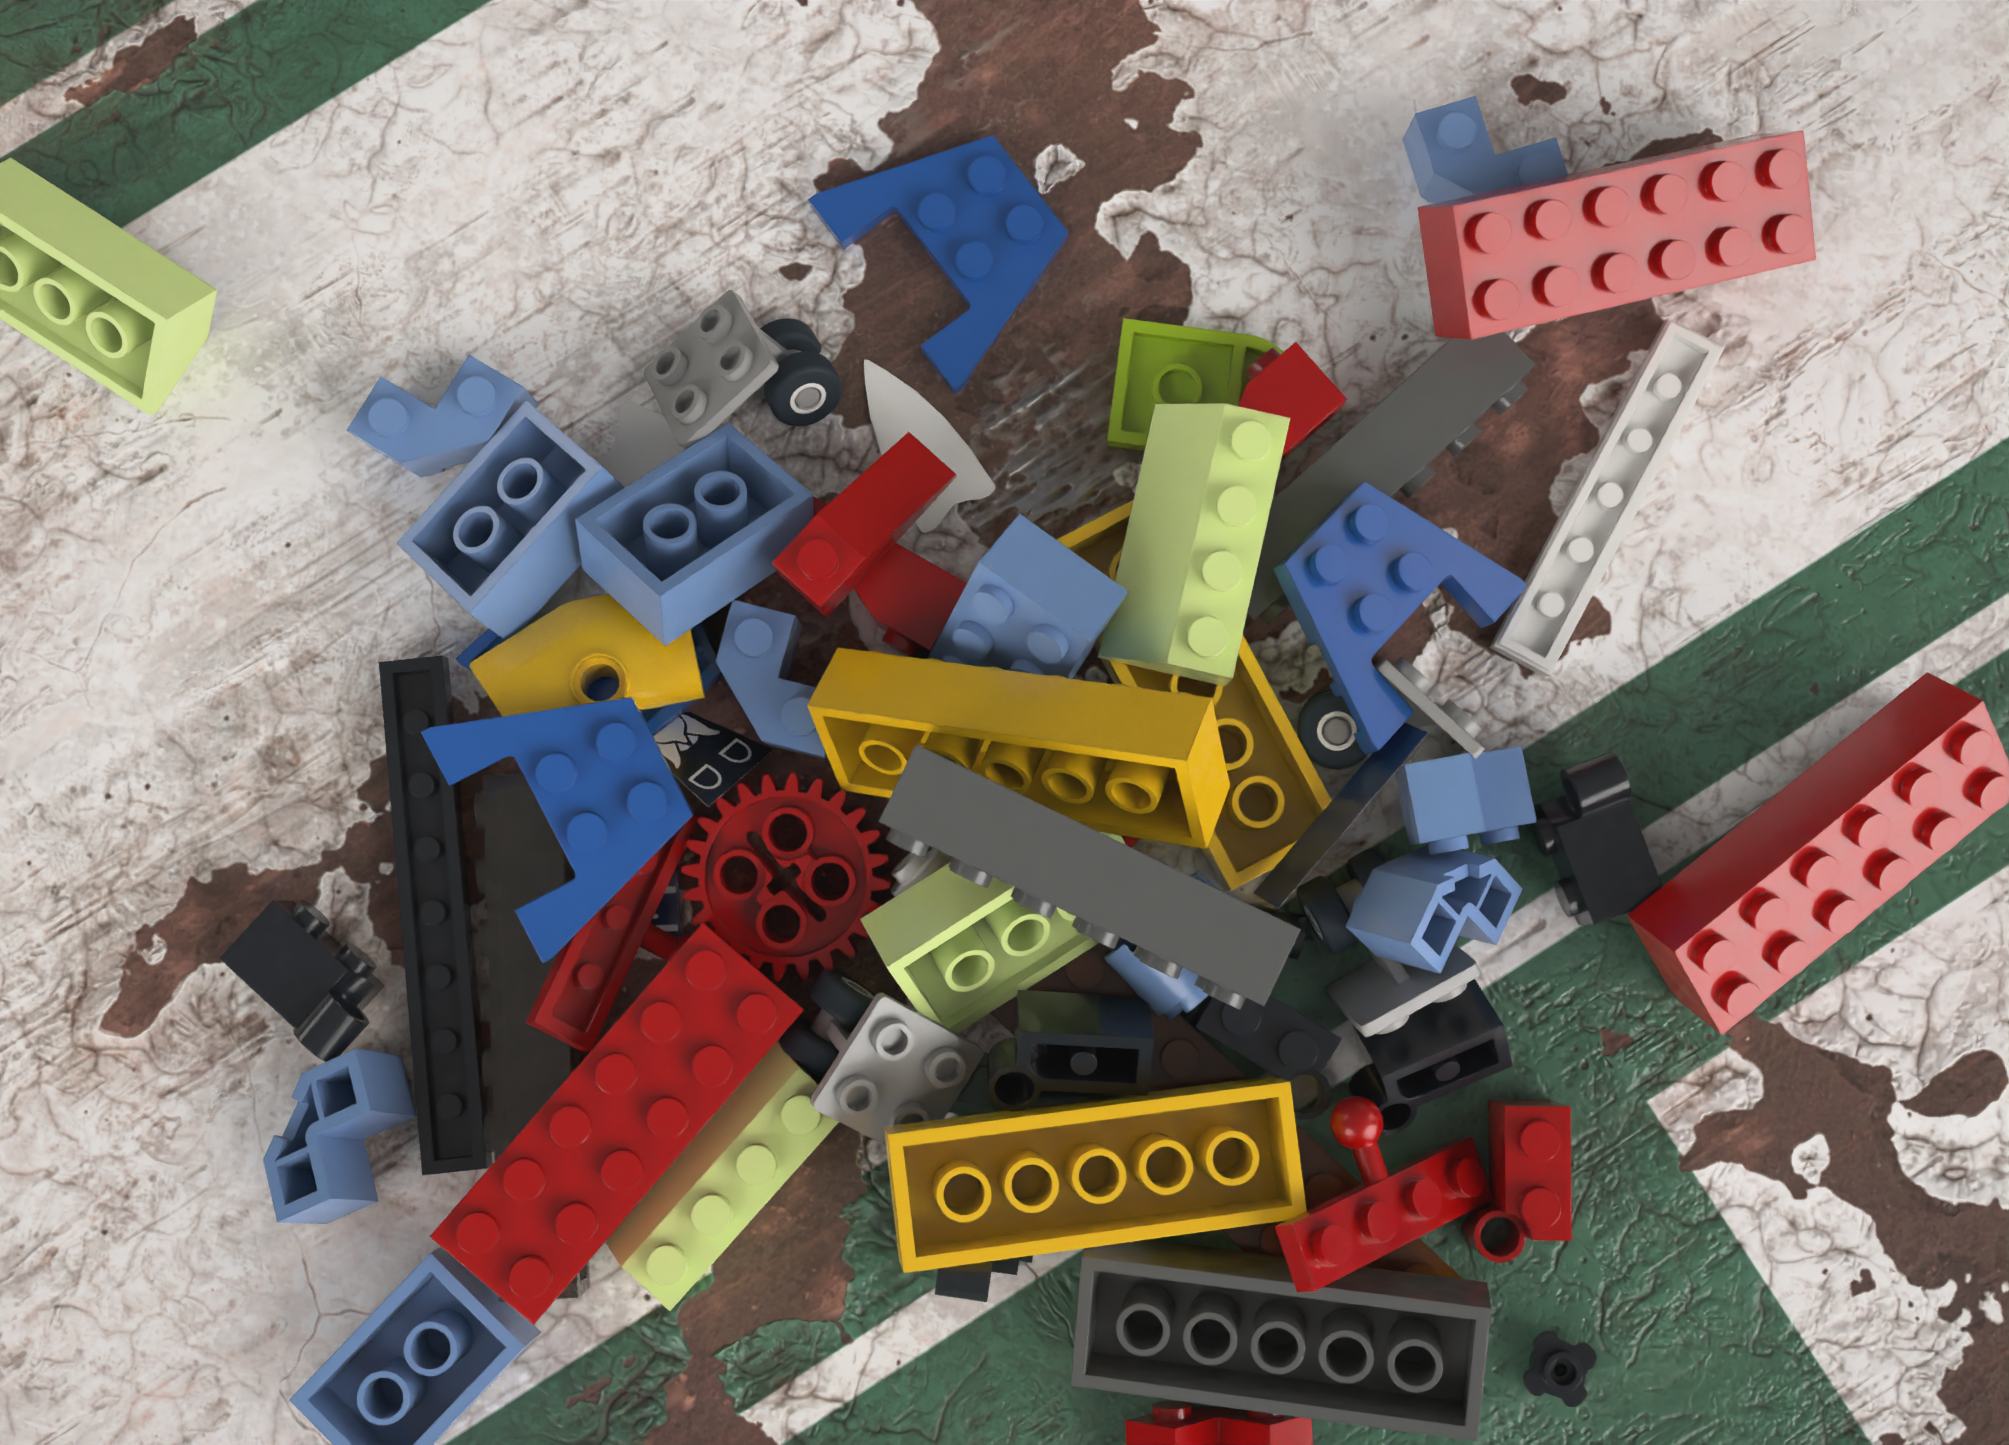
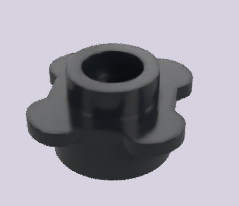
(1549, 1352)

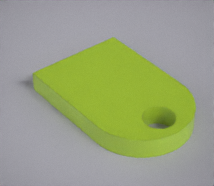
(1175, 367)

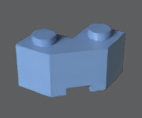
(1456, 158)
(442, 436)
(756, 664)
(1465, 796)
(1425, 901)
(322, 1158)

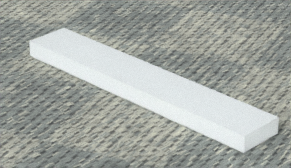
(1607, 497)

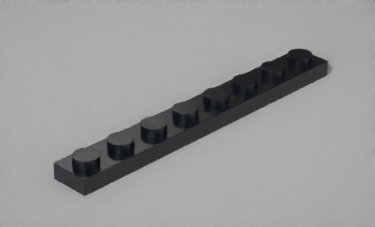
(434, 920)

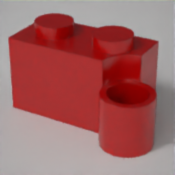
(1526, 1176)

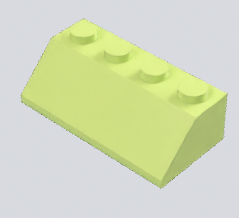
(96, 291)
(1195, 539)
(969, 946)
(722, 1178)

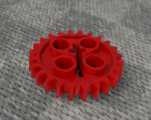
(831, 838)

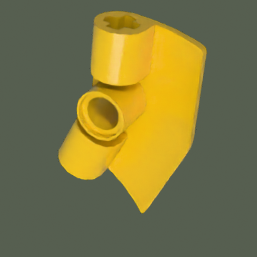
(575, 645)

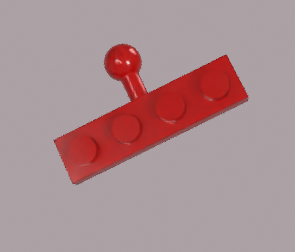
(600, 954)
(1383, 1210)

